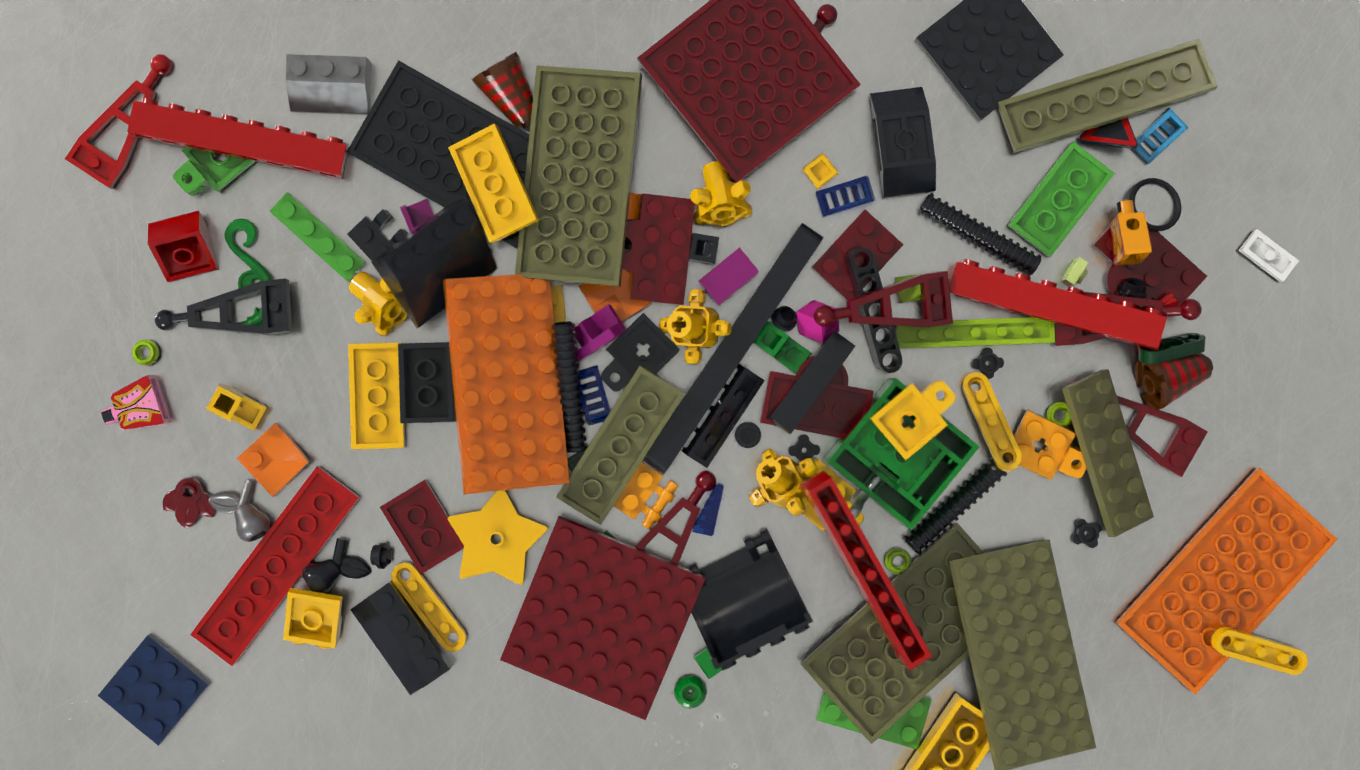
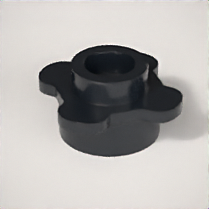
(1133, 288)
(988, 355)
(796, 450)
(1093, 529)

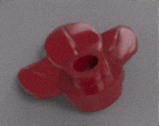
(187, 506)

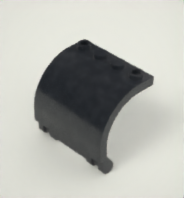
(747, 603)

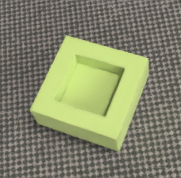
(1075, 272)

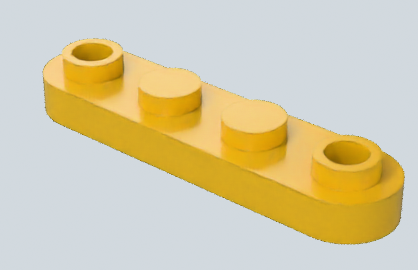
(992, 421)
(429, 606)
(1259, 651)

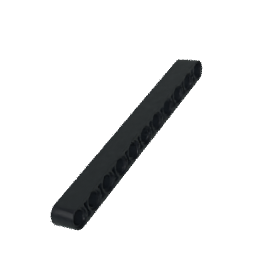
(733, 348)

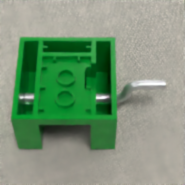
(881, 473)

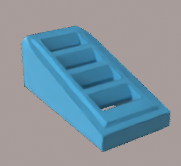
(1173, 135)

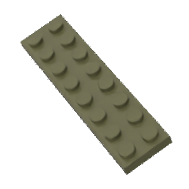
(1107, 95)

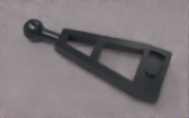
(275, 310)

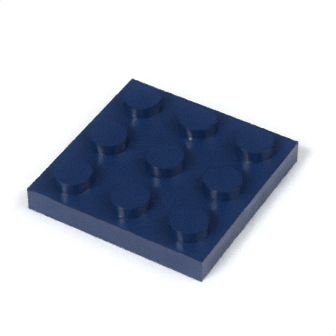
(154, 689)

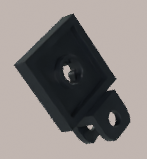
(625, 350)

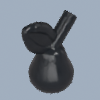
(323, 574)

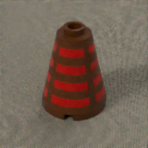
(508, 89)
(1171, 379)

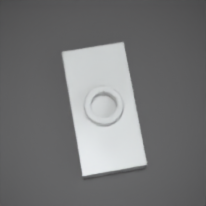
(1268, 255)

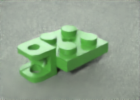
(207, 171)

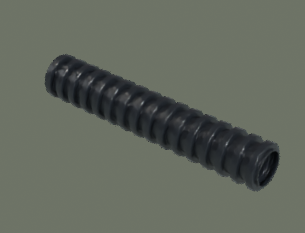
(980, 234)
(568, 385)
(955, 506)

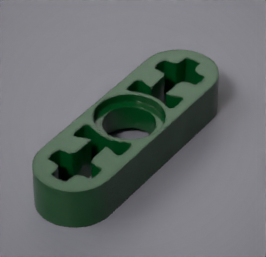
(1173, 348)

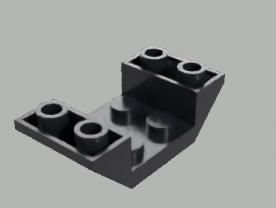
(904, 142)

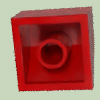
(182, 246)

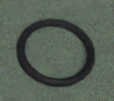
(1176, 197)

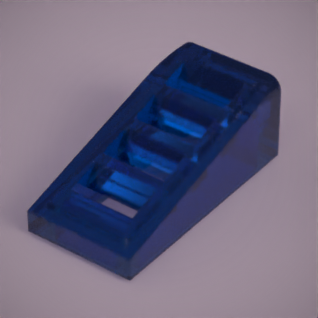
(868, 192)
(598, 417)
(707, 518)

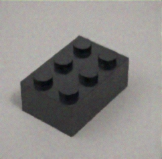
(425, 383)

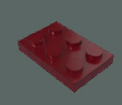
(865, 233)
(422, 526)

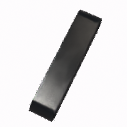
(889, 343)

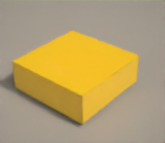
(820, 171)

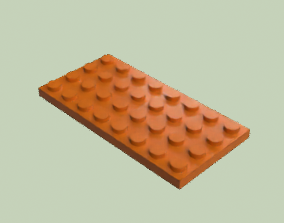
(505, 383)
(1226, 578)

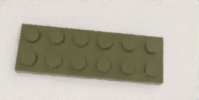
(620, 444)
(1108, 452)

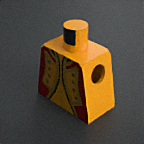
(1129, 235)

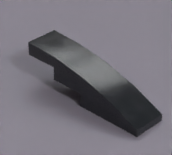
(812, 382)

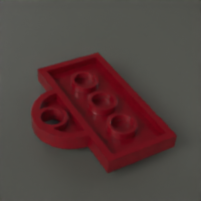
(660, 248)
(1163, 270)
(834, 411)

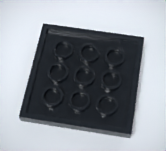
(989, 50)

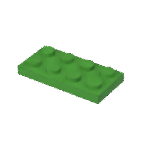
(1061, 199)
(905, 731)

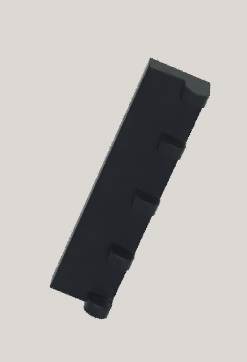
(723, 416)

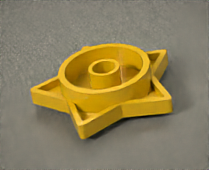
(516, 536)

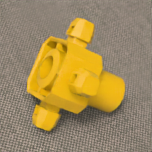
(721, 199)
(378, 303)
(695, 326)
(781, 482)

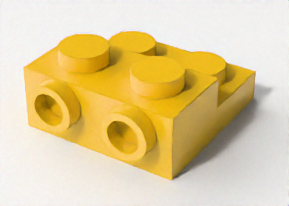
(313, 618)

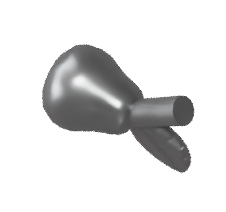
(250, 521)

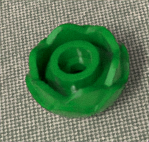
(690, 683)

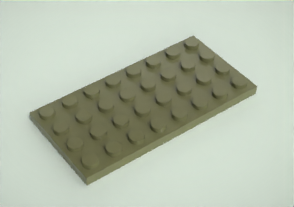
(579, 174)
(1022, 655)
(861, 666)

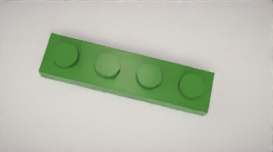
(318, 237)

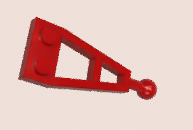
(94, 161)

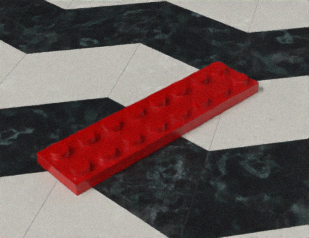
(275, 565)

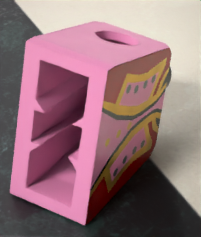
(137, 405)

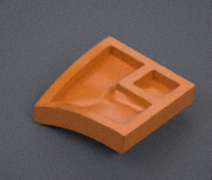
(618, 297)
(274, 459)

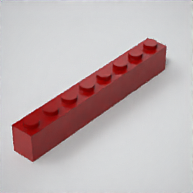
(237, 139)
(1058, 305)
(866, 569)

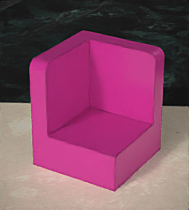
(808, 326)

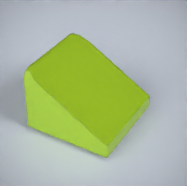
(910, 294)

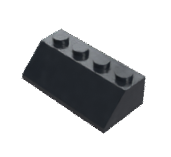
(402, 638)

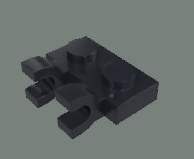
(371, 239)

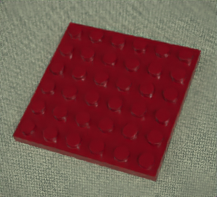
(748, 77)
(602, 617)

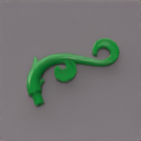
(257, 270)

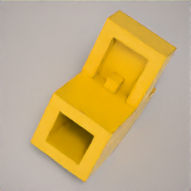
(236, 406)

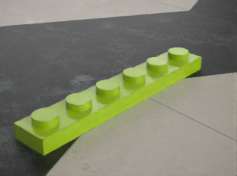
(978, 333)

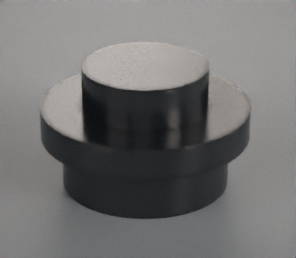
(784, 318)
(747, 434)
(381, 555)

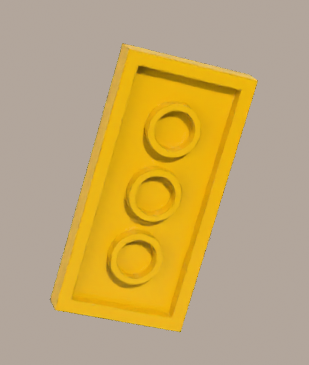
(493, 183)
(375, 396)

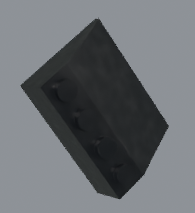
(439, 249)

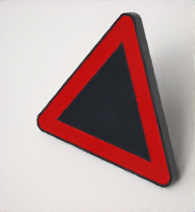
(1112, 134)

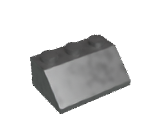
(328, 84)

